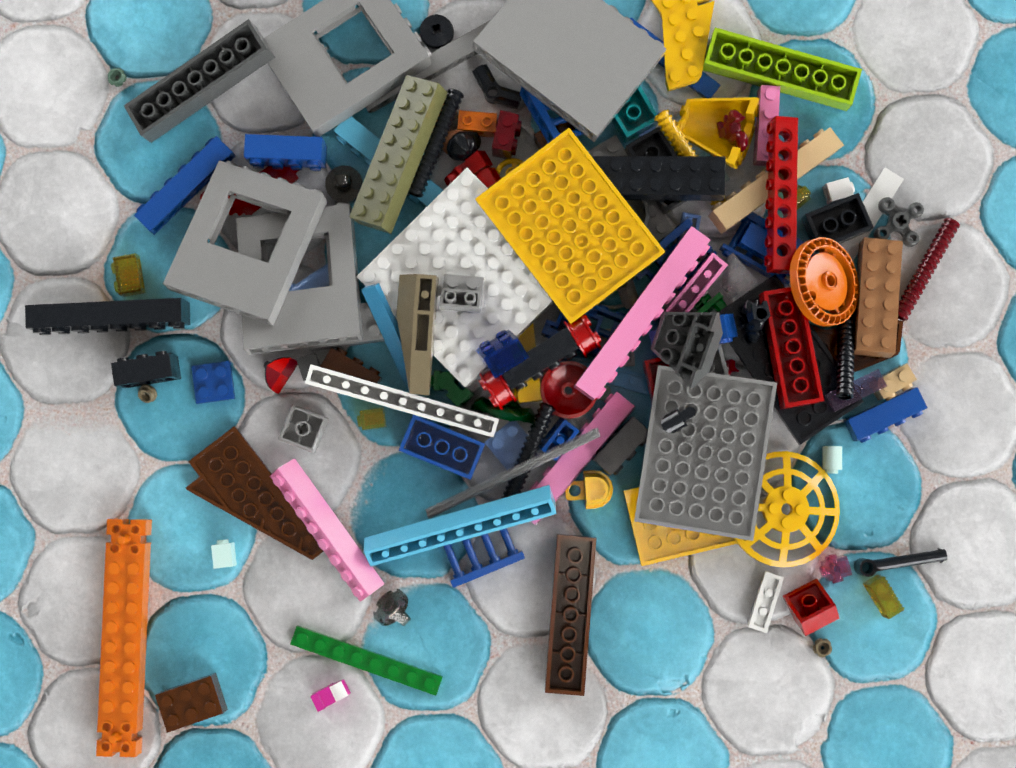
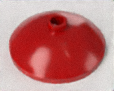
(553, 390)

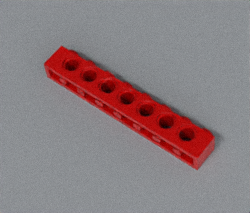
(788, 129)

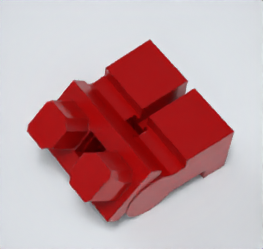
(479, 165)

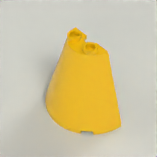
(701, 119)

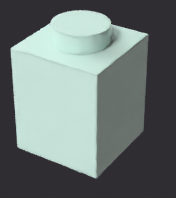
(223, 554)

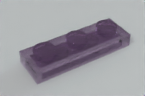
(862, 386)

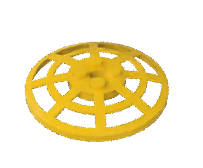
(798, 512)

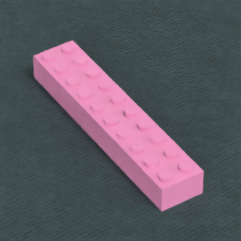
(644, 310)

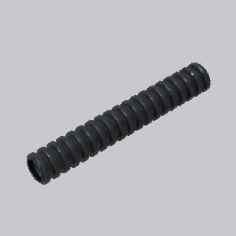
(435, 143)
(845, 359)
(531, 447)

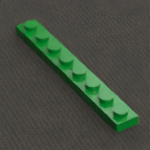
(366, 660)

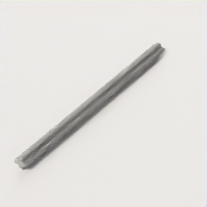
(516, 471)

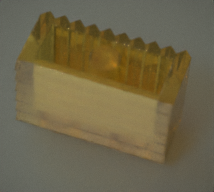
(128, 275)
(883, 596)

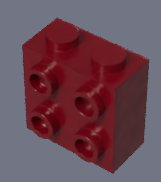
(505, 136)

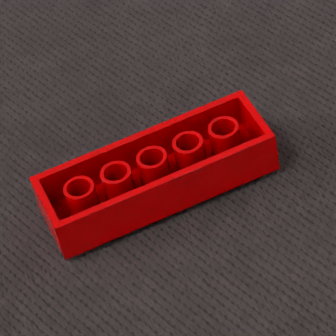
(791, 351)

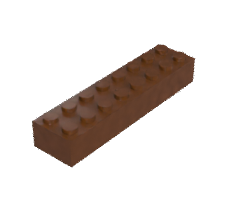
(570, 615)

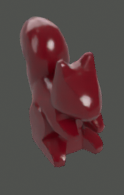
(731, 130)

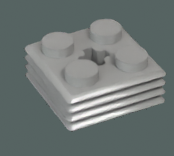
(299, 417)

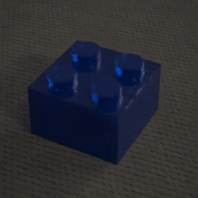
(502, 353)

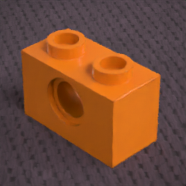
(479, 122)

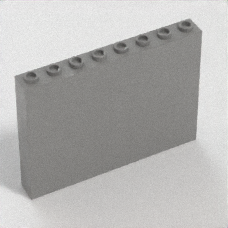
(571, 56)

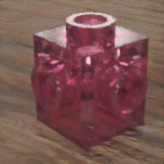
(841, 565)

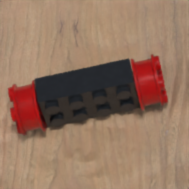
(542, 357)

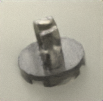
(343, 184)
(392, 608)

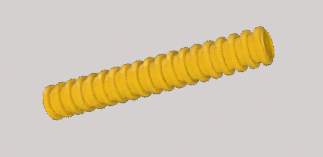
(677, 139)

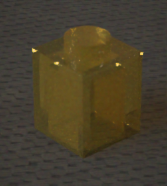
(372, 419)

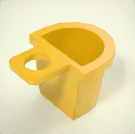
(594, 489)

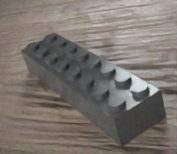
(199, 81)

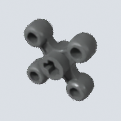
(904, 218)

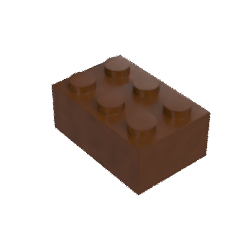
(191, 702)

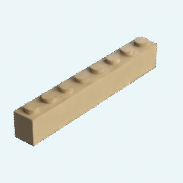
(755, 194)

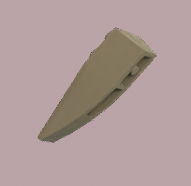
(417, 327)

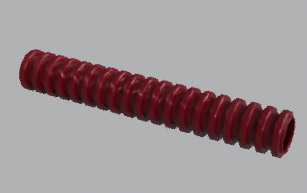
(927, 267)

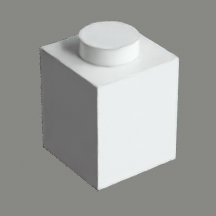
(838, 190)

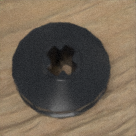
(438, 40)

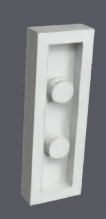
(765, 602)

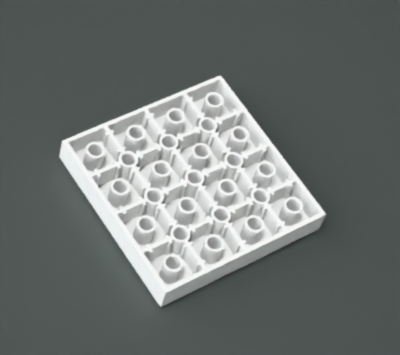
(461, 240)

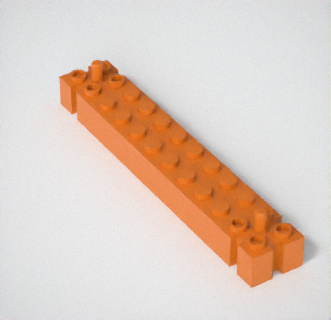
(124, 637)

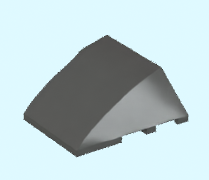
(688, 343)

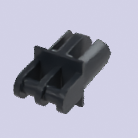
(676, 420)

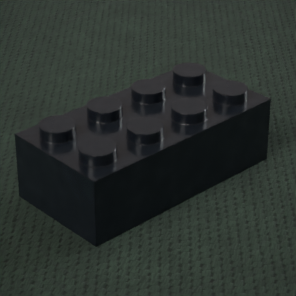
(654, 144)

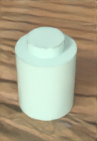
(832, 459)

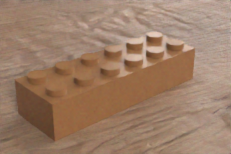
(878, 297)

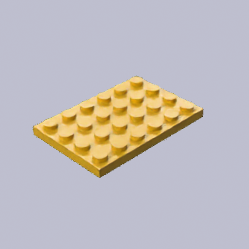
(666, 543)

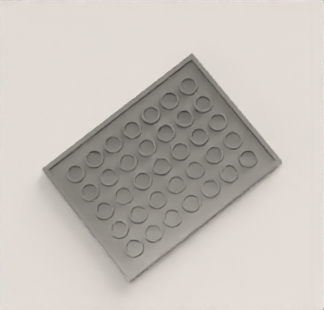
(714, 467)

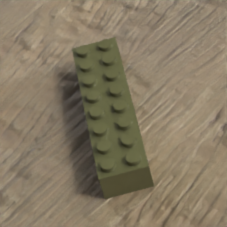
(398, 154)

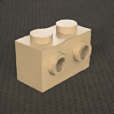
(896, 379)

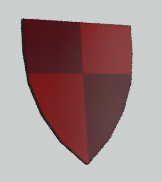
(278, 372)

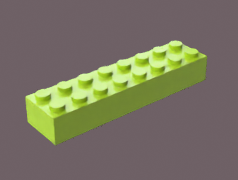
(775, 65)

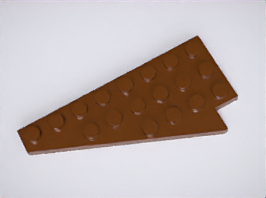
(242, 486)

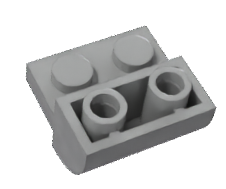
(462, 293)

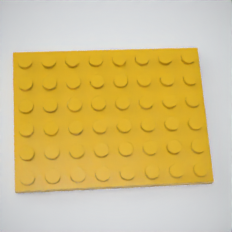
(570, 225)

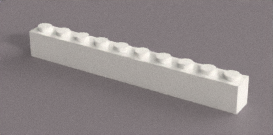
(401, 400)

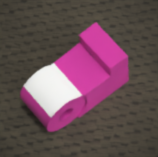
(330, 694)

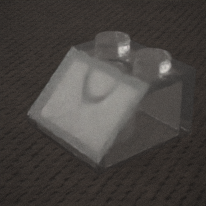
(736, 278)

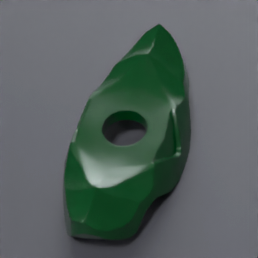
(511, 411)

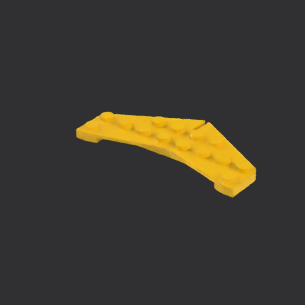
(685, 39)

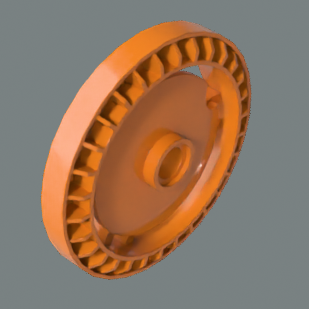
(824, 282)

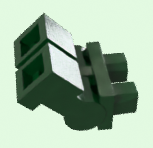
(446, 381)

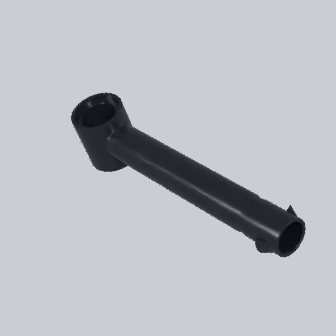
(899, 561)

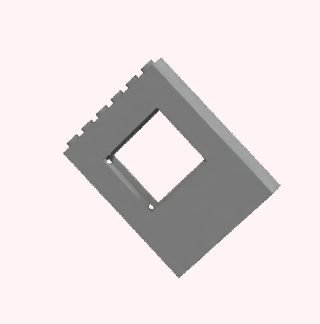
(315, 80)
(232, 278)
(312, 314)

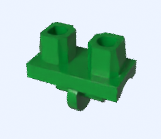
(715, 303)

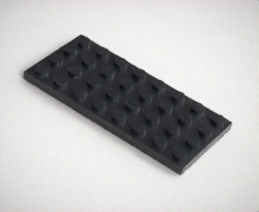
(804, 420)

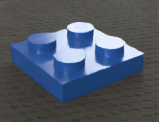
(213, 382)

